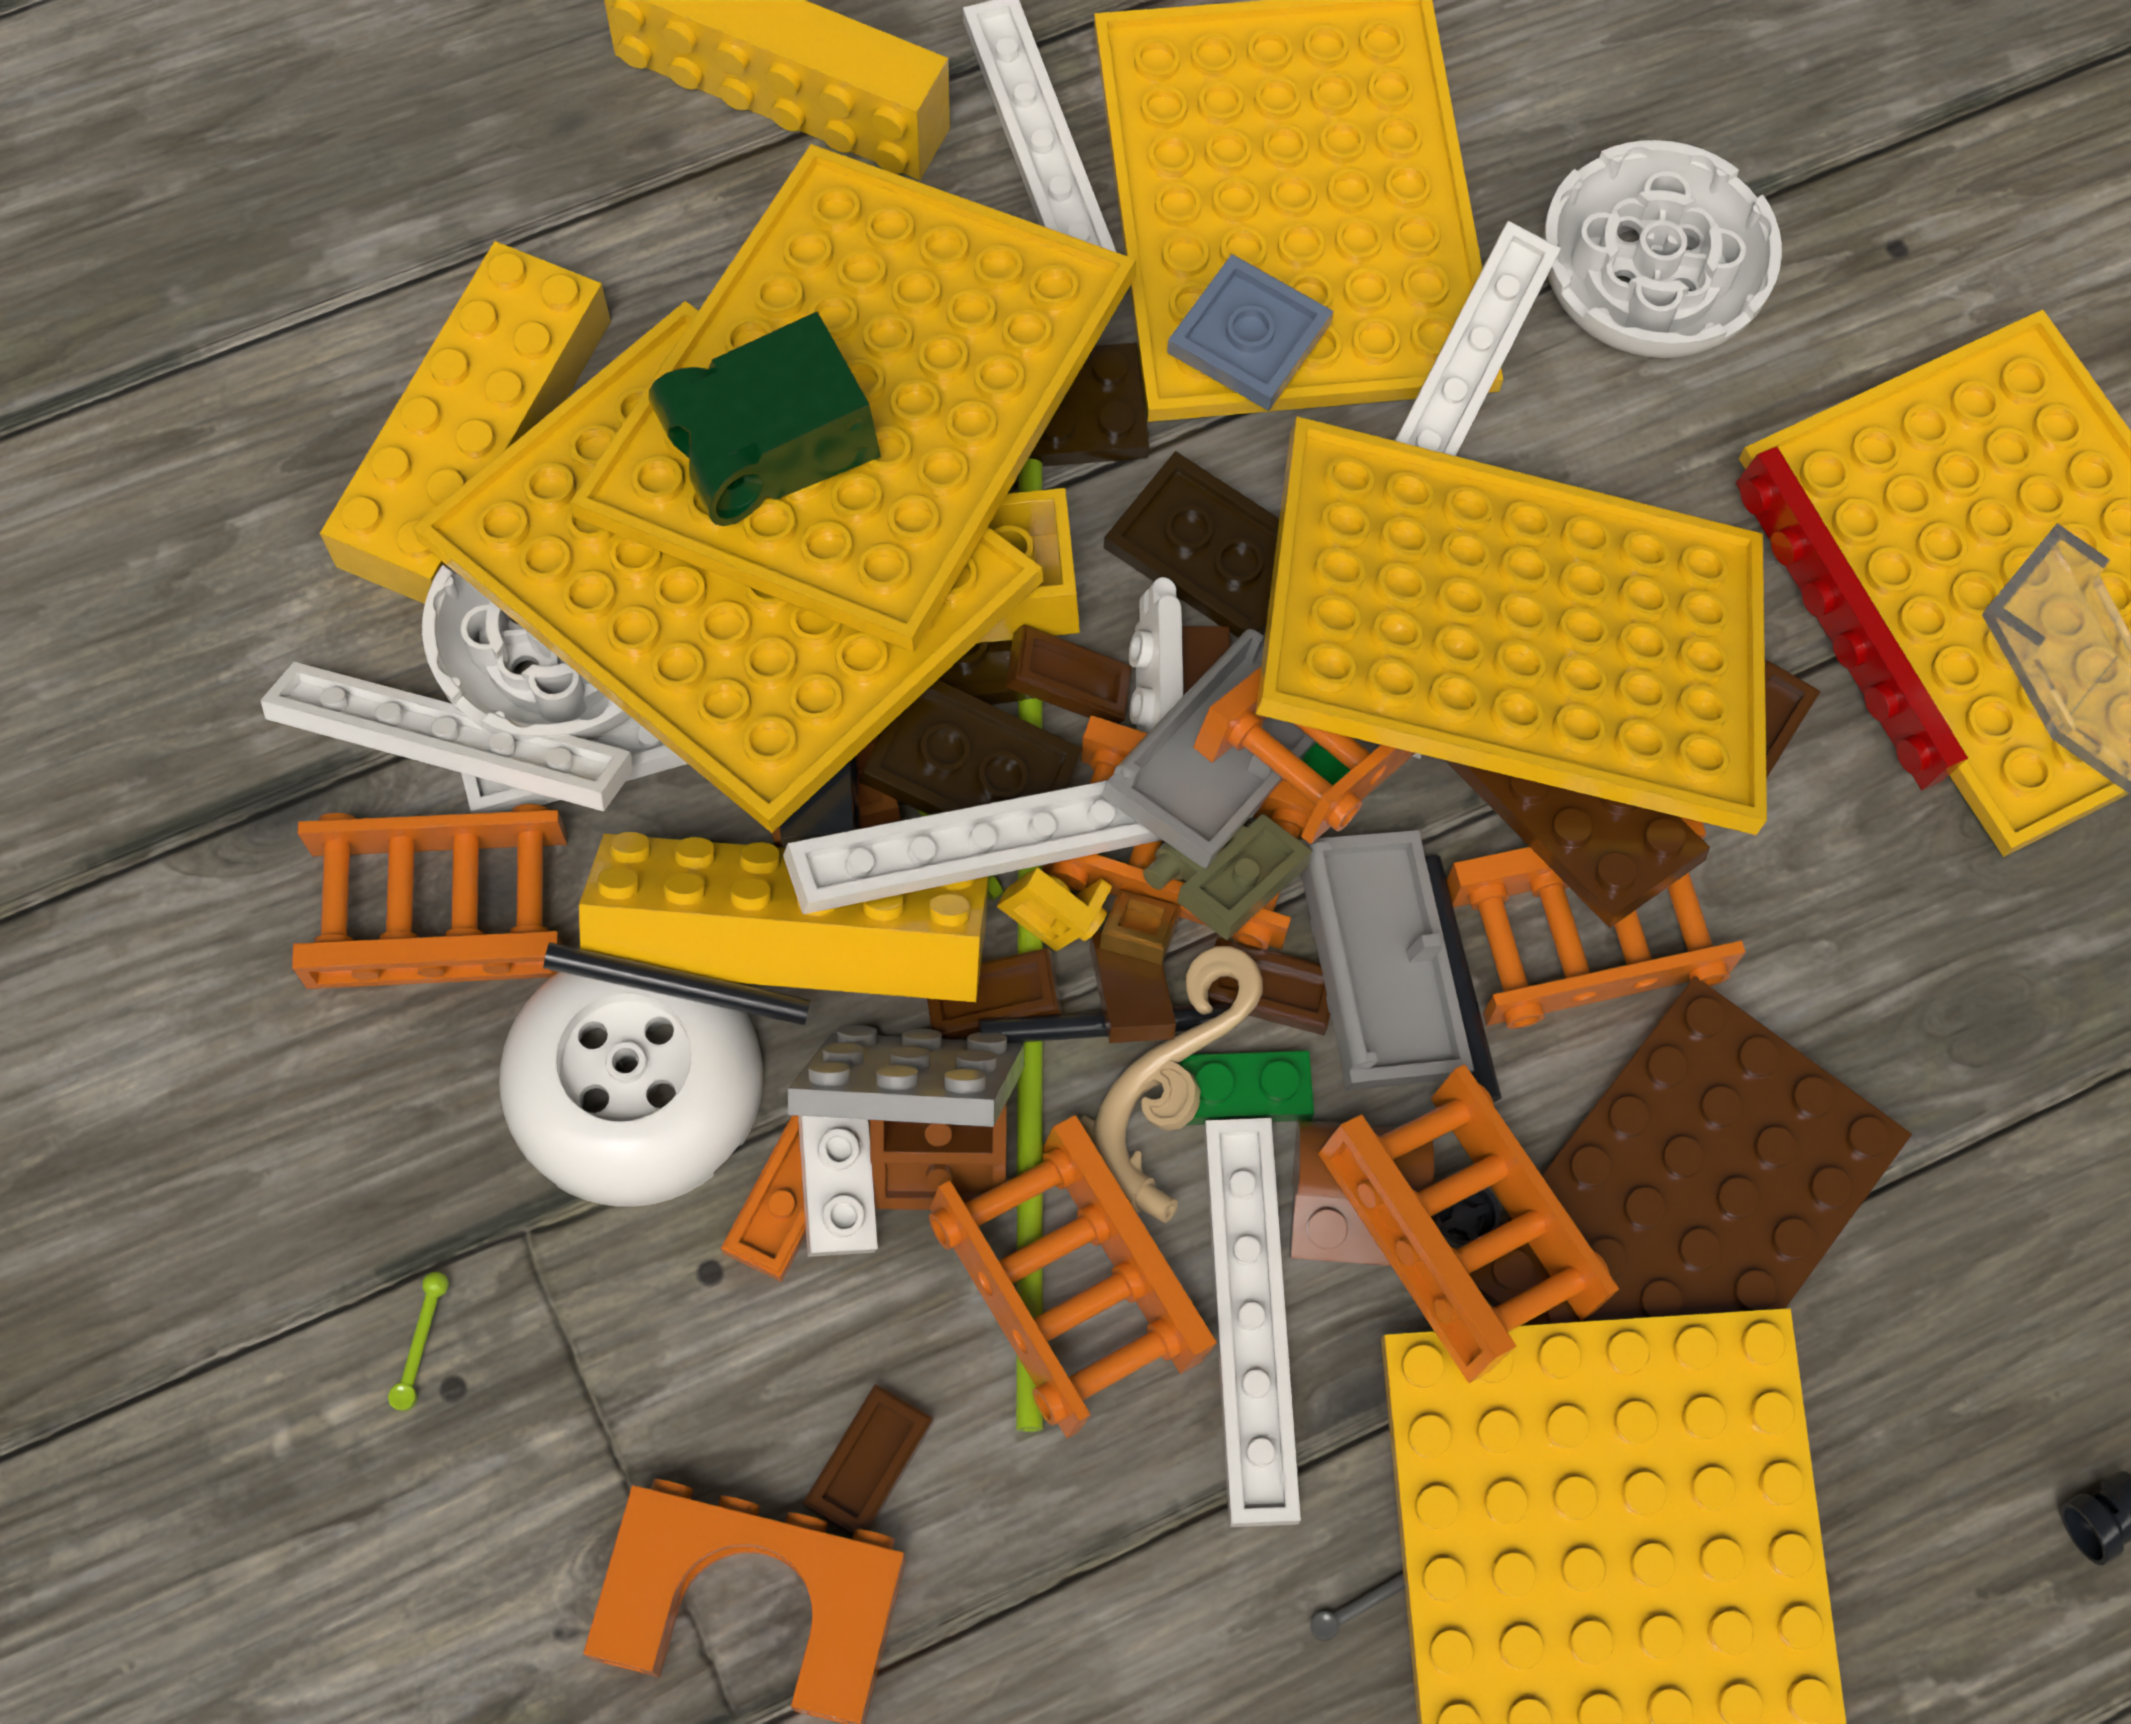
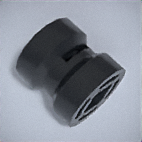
(1472, 1216)
(2101, 1521)

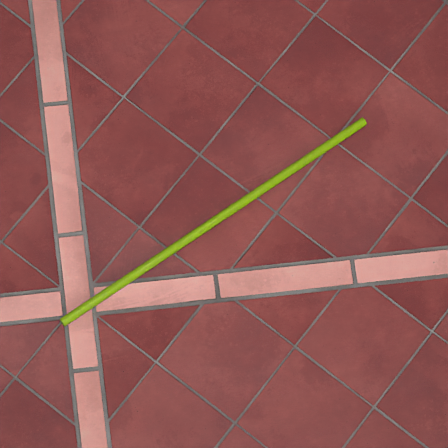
(1029, 1097)

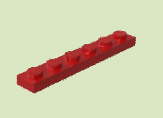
(1850, 620)

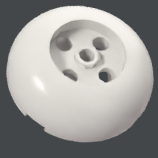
(1673, 201)
(474, 660)
(630, 1148)

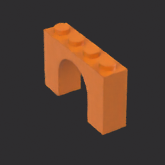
(673, 1539)

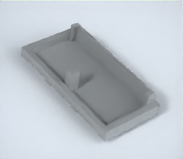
(1182, 793)
(1384, 960)

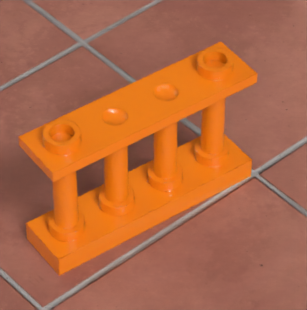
(1235, 724)
(1103, 749)
(1492, 878)
(399, 953)
(1104, 1220)
(1420, 1254)

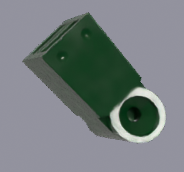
(766, 419)

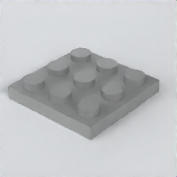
(908, 1077)

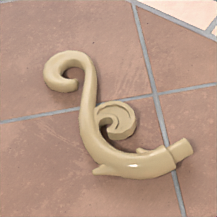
(1161, 1068)

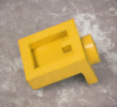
(1051, 911)

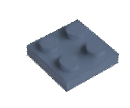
(1249, 332)

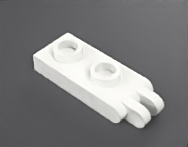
(1156, 655)
(837, 1186)

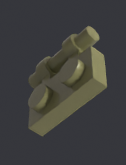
(1239, 880)

